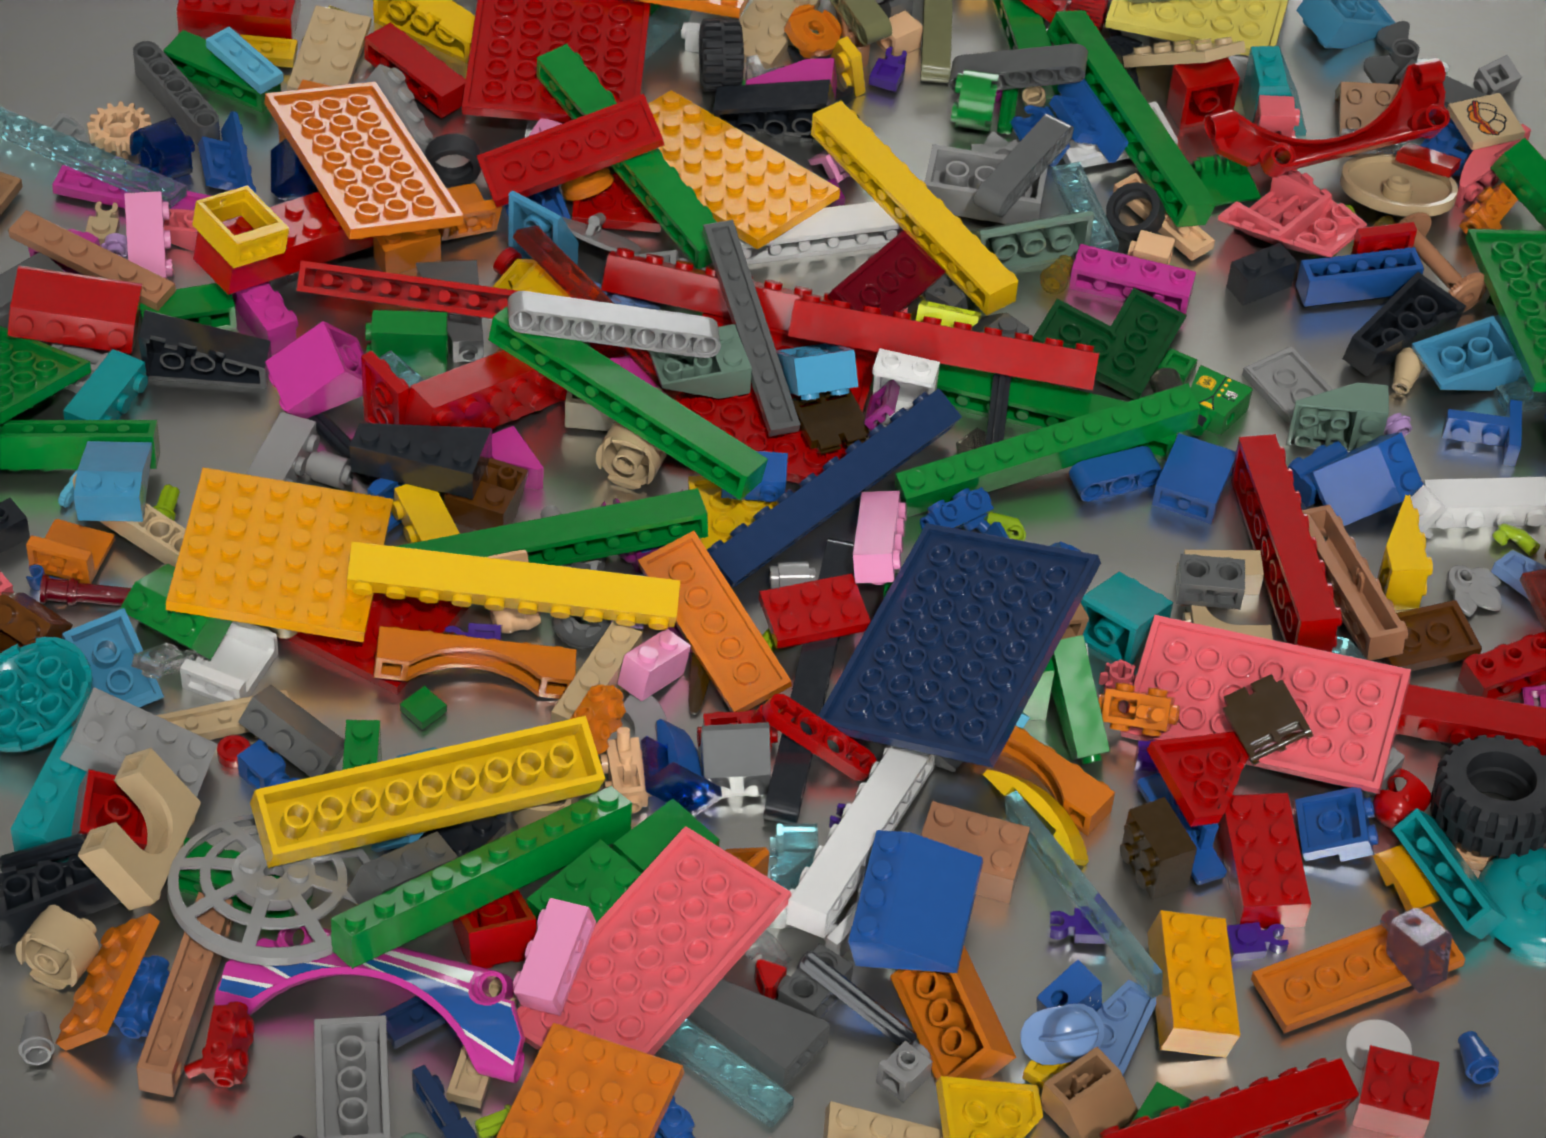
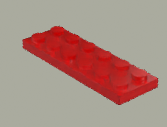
(571, 150)

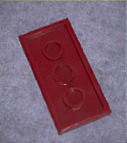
(890, 277)

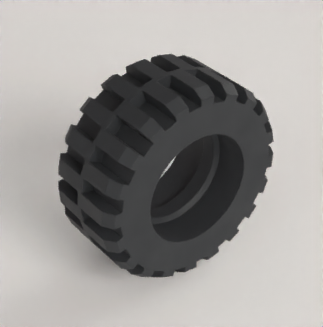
(1482, 821)

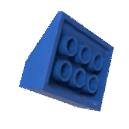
(914, 904)

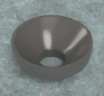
(580, 635)

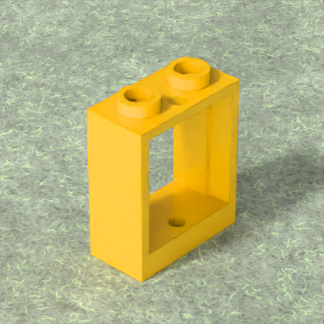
(238, 250)

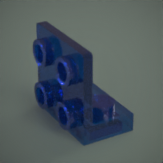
(675, 781)

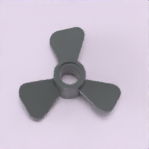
(1395, 40)

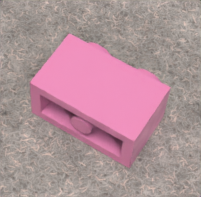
(654, 664)

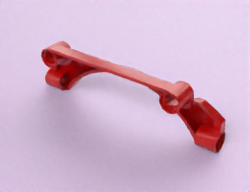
(1407, 117)

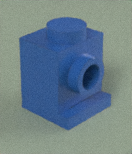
(260, 766)

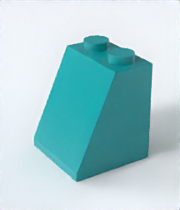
(1268, 75)
(1122, 617)

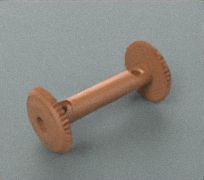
(1467, 289)

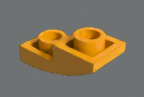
(1412, 885)

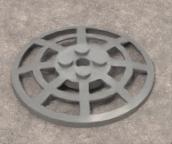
(260, 891)

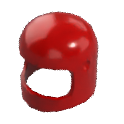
(1394, 805)

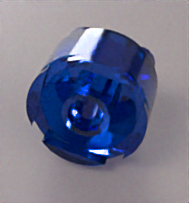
(163, 148)

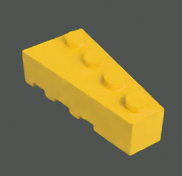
(430, 22)

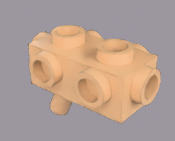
(625, 768)

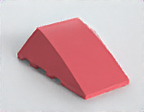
(1297, 217)

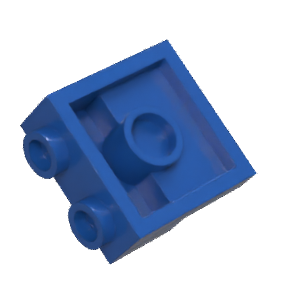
(1336, 825)

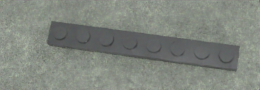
(752, 327)

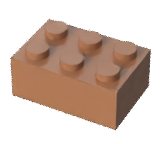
(996, 840)

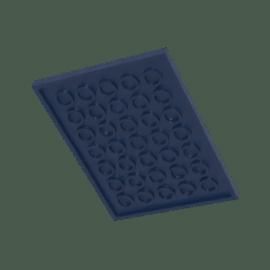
(959, 644)

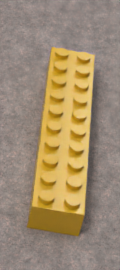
(426, 791)

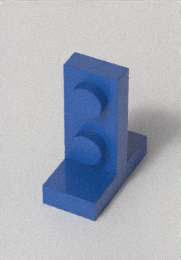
(1488, 429)

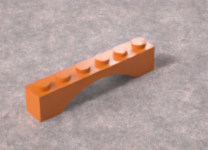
(409, 653)
(1076, 791)

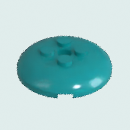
(41, 692)
(1517, 889)

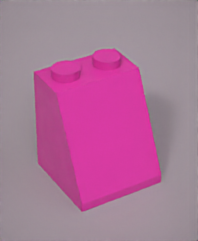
(317, 371)

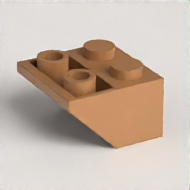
(1089, 1097)

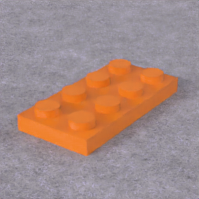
(107, 982)

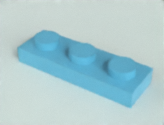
(244, 60)

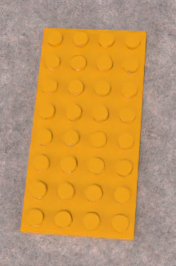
(737, 173)

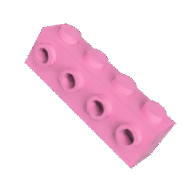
(879, 537)

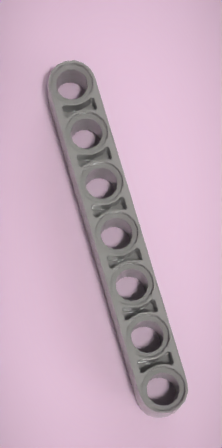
(613, 324)

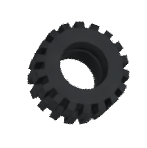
(721, 53)

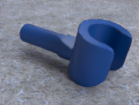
(37, 572)

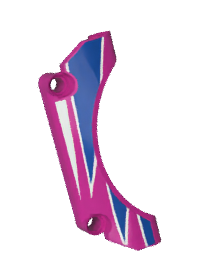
(456, 990)

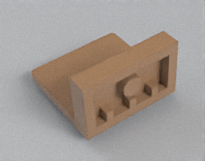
(1362, 102)

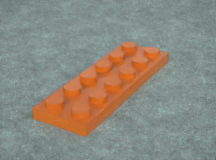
(718, 625)
(1335, 977)

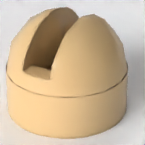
(1034, 96)

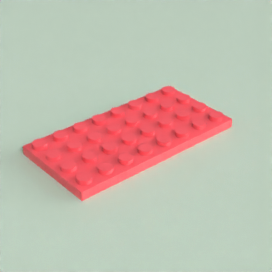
(1344, 699)
(664, 946)

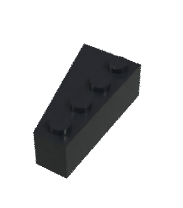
(774, 107)
(1410, 316)
(201, 353)
(423, 455)
(31, 890)

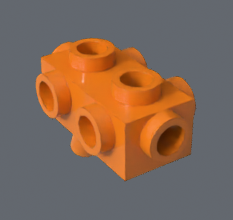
(1490, 209)
(603, 711)
(1149, 711)

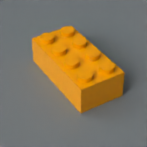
(1198, 989)

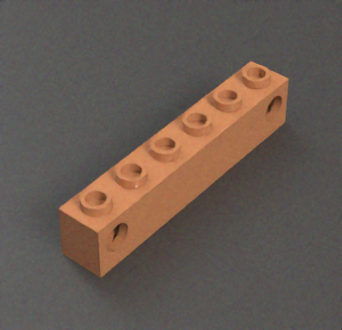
(1356, 592)
(181, 1008)

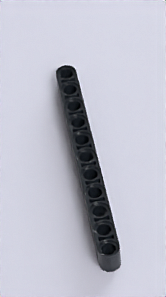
(809, 690)

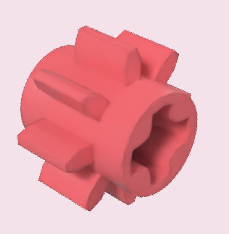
(1118, 671)

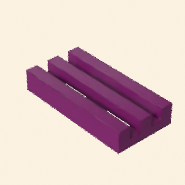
(880, 407)

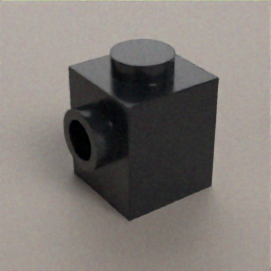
(13, 525)

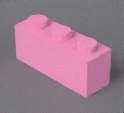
(146, 232)
(554, 956)

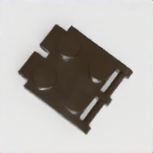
(831, 421)
(1265, 718)

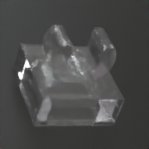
(770, 950)

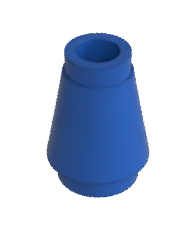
(1477, 1058)

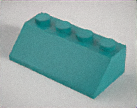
(50, 803)

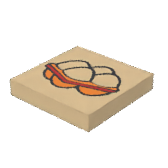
(1485, 121)

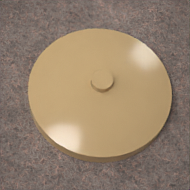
(1396, 187)

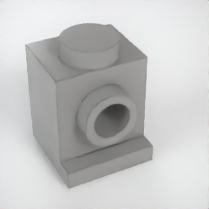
(1497, 77)
(904, 1070)

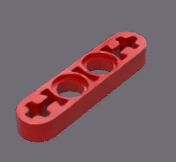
(821, 733)

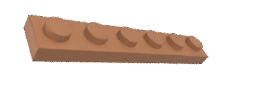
(88, 257)

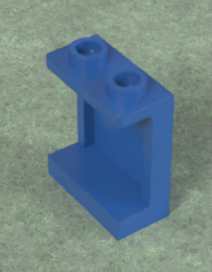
(1194, 478)

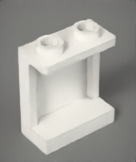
(909, 372)
(235, 666)

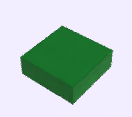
(1179, 361)
(423, 707)

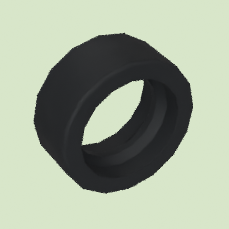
(454, 145)
(1126, 194)

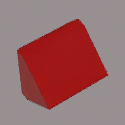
(768, 977)

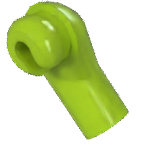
(1010, 524)
(1518, 536)

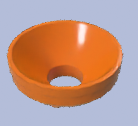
(587, 185)

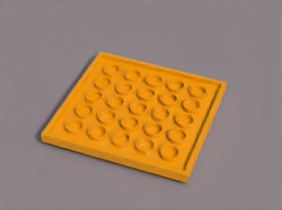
(276, 554)

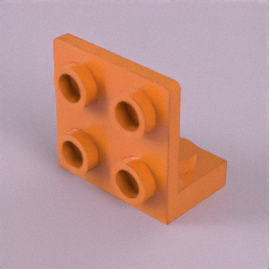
(479, 215)
(70, 550)

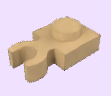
(104, 222)

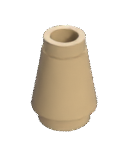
(1406, 370)

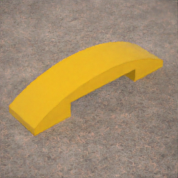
(1049, 808)

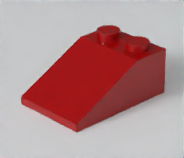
(496, 931)

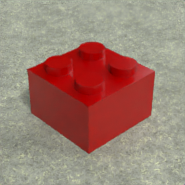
(1201, 90)
(104, 802)
(1396, 1093)

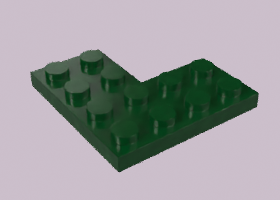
(1127, 348)

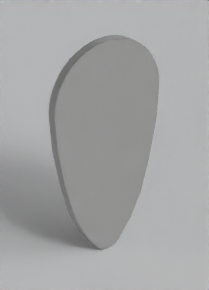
(597, 236)

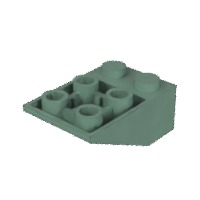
(716, 377)
(1344, 414)

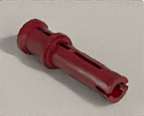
(73, 591)

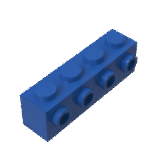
(1356, 276)

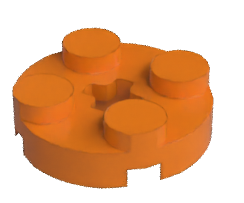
(804, 39)

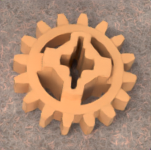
(117, 126)

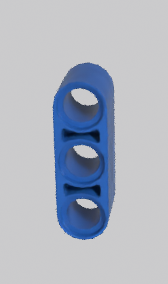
(1115, 473)

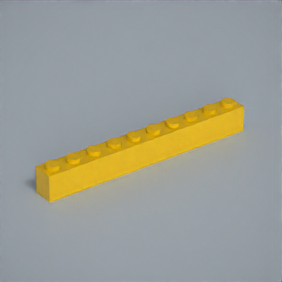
(914, 207)
(513, 585)

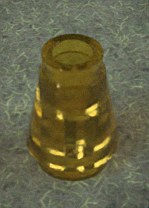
(1057, 275)

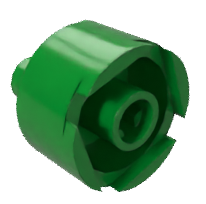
(975, 100)

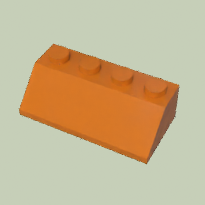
(954, 1021)

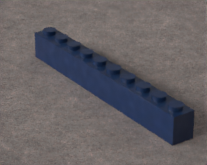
(834, 488)

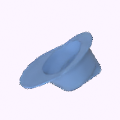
(1062, 1034)

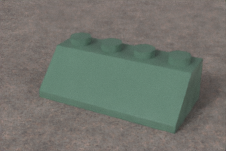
(1038, 240)

